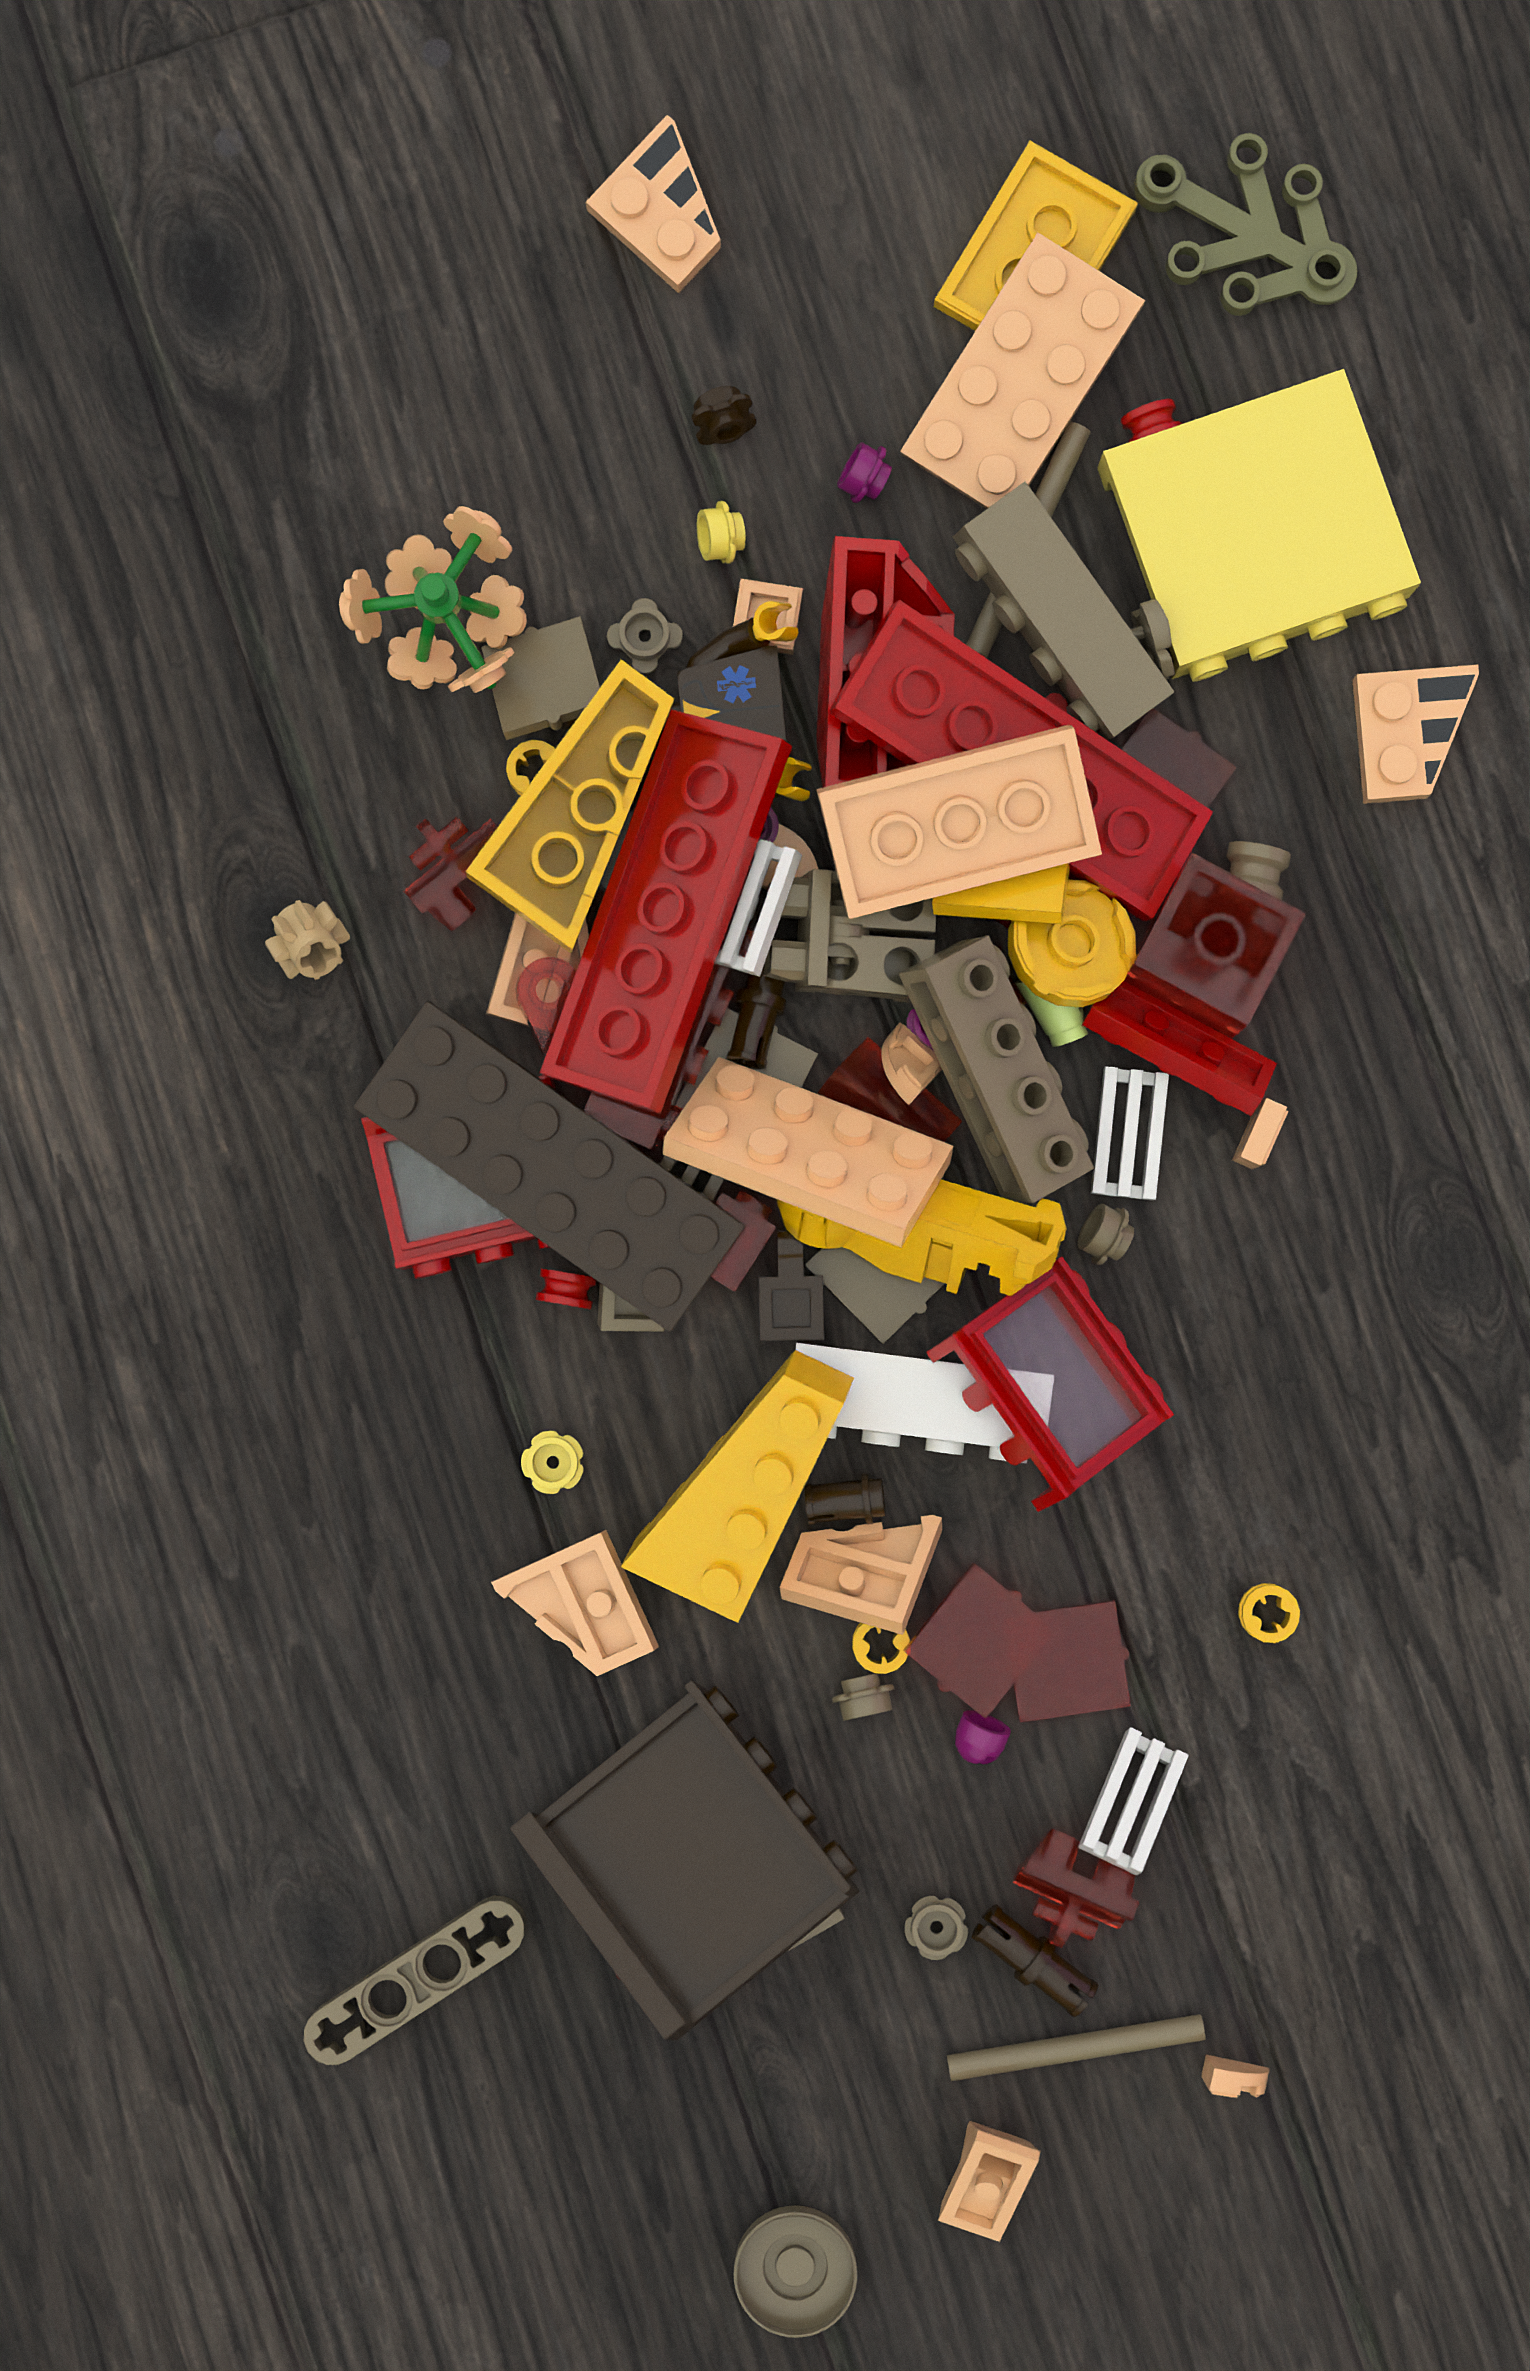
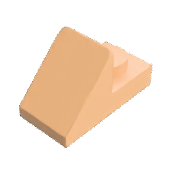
(988, 2181)

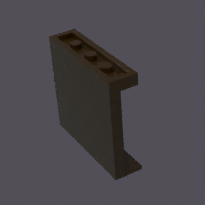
(688, 1861)

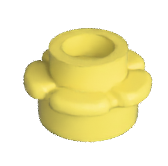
(720, 533)
(535, 1462)

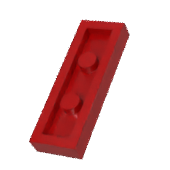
(1182, 1046)

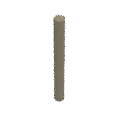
(1049, 494)
(1076, 2047)

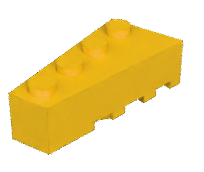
(568, 819)
(735, 1504)

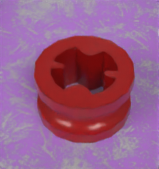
(1150, 419)
(566, 1288)

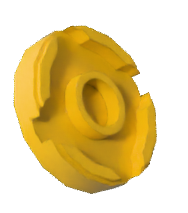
(1082, 956)

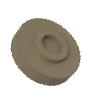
(795, 2271)

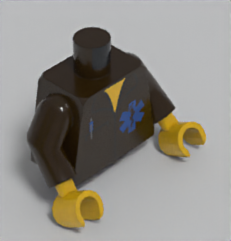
(740, 683)

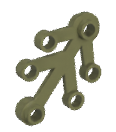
(1253, 233)

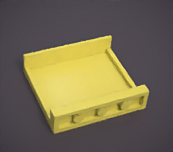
(1262, 524)

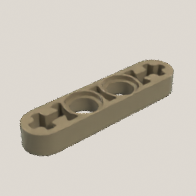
(419, 1985)

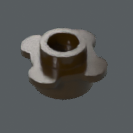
(722, 415)

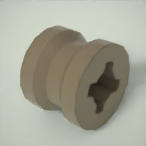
(1259, 865)

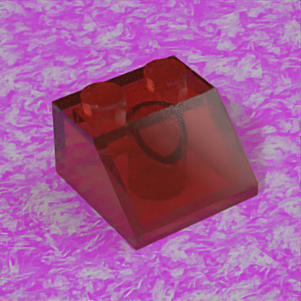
(1214, 946)

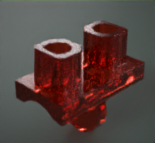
(438, 887)
(1102, 1898)

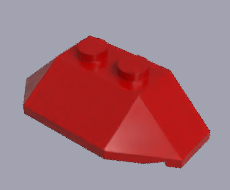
(860, 589)

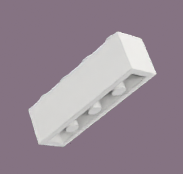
(912, 1399)

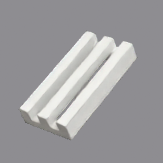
(788, 862)
(1135, 1081)
(1154, 1753)

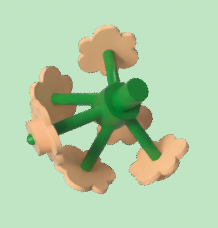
(426, 581)

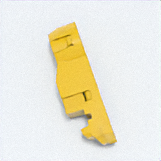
(951, 1236)

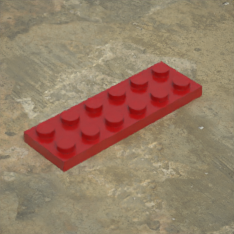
(937, 697)
(666, 910)

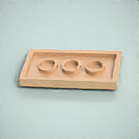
(1022, 374)
(959, 821)
(808, 1151)

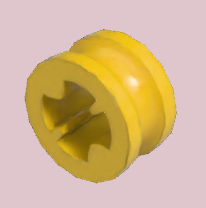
(518, 757)
(1284, 1601)
(861, 1648)

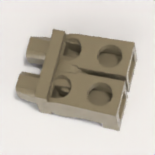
(838, 953)

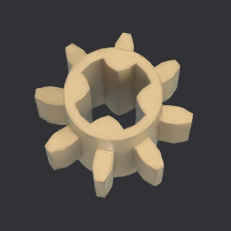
(307, 940)

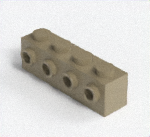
(1060, 613)
(997, 1070)

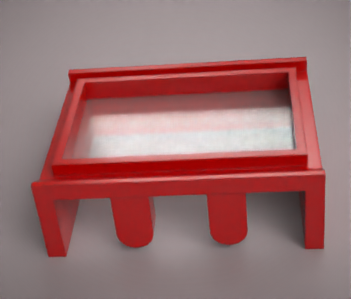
(432, 1213)
(1057, 1380)

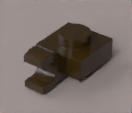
(791, 1301)

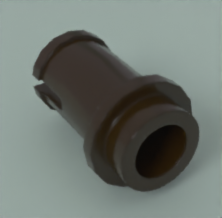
(845, 1500)

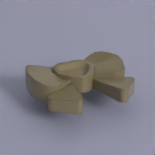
(1153, 633)

